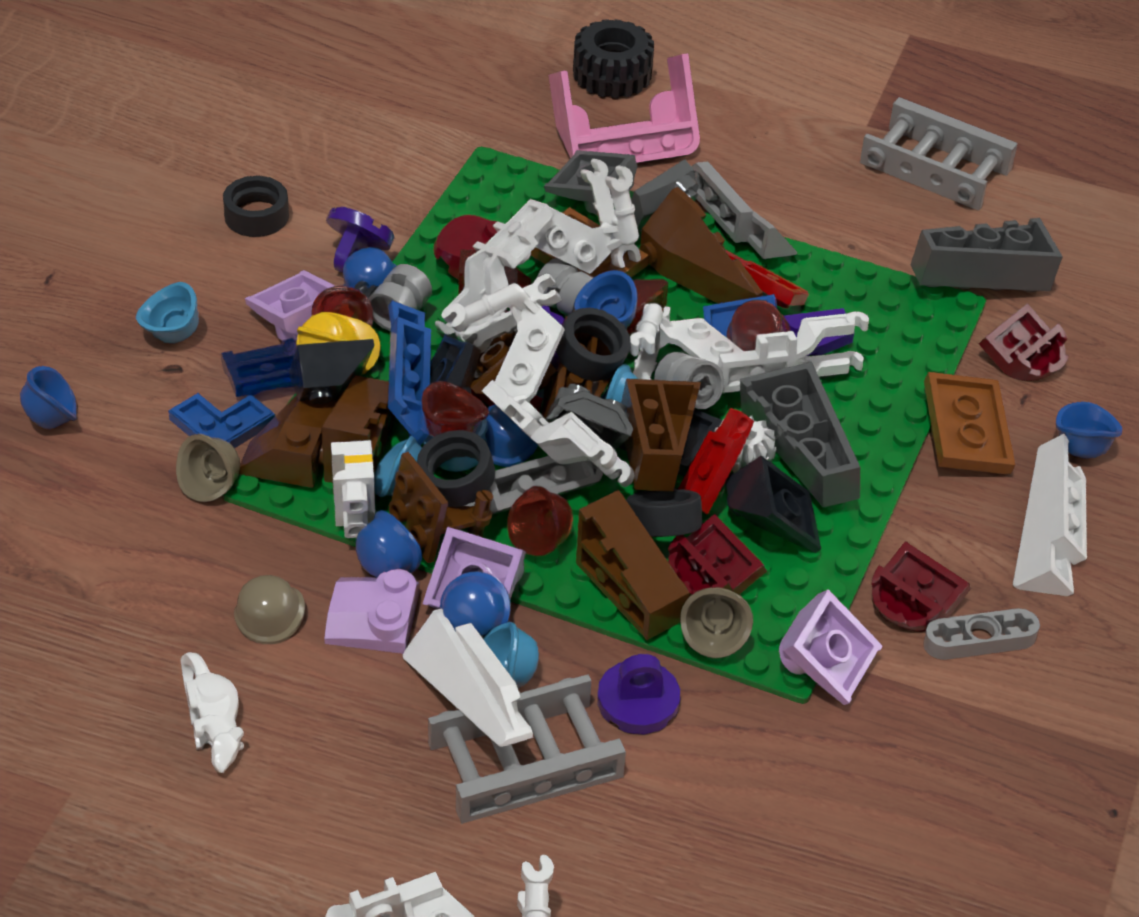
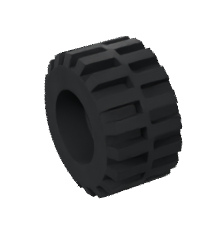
(613, 58)

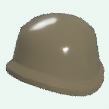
(206, 467)
(269, 610)
(716, 622)

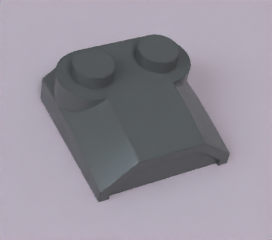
(570, 184)
(653, 193)
(603, 417)

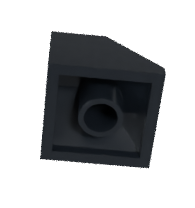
(327, 368)
(773, 503)

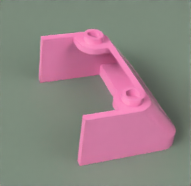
(667, 134)

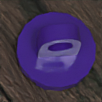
(356, 233)
(639, 695)

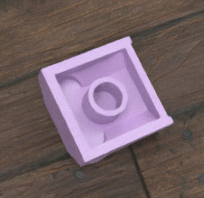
(288, 302)
(471, 553)
(373, 611)
(829, 646)

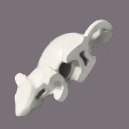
(212, 711)

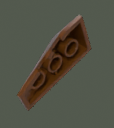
(691, 255)
(289, 444)

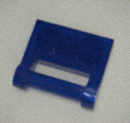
(259, 368)

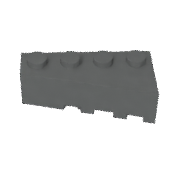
(988, 257)
(804, 430)

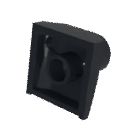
(454, 362)

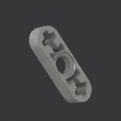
(968, 645)

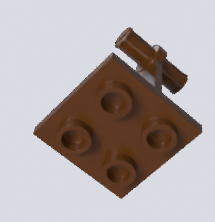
(426, 511)

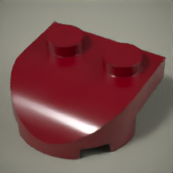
(461, 234)
(1026, 346)
(714, 559)
(916, 589)

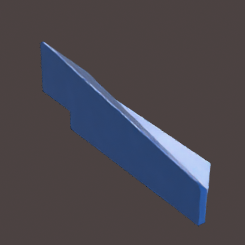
(409, 367)

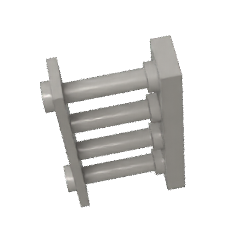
(948, 135)
(536, 781)

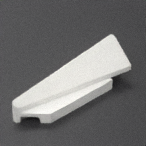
(1053, 523)
(469, 677)

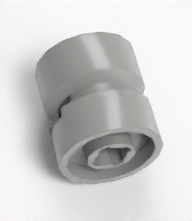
(568, 283)
(403, 285)
(685, 367)

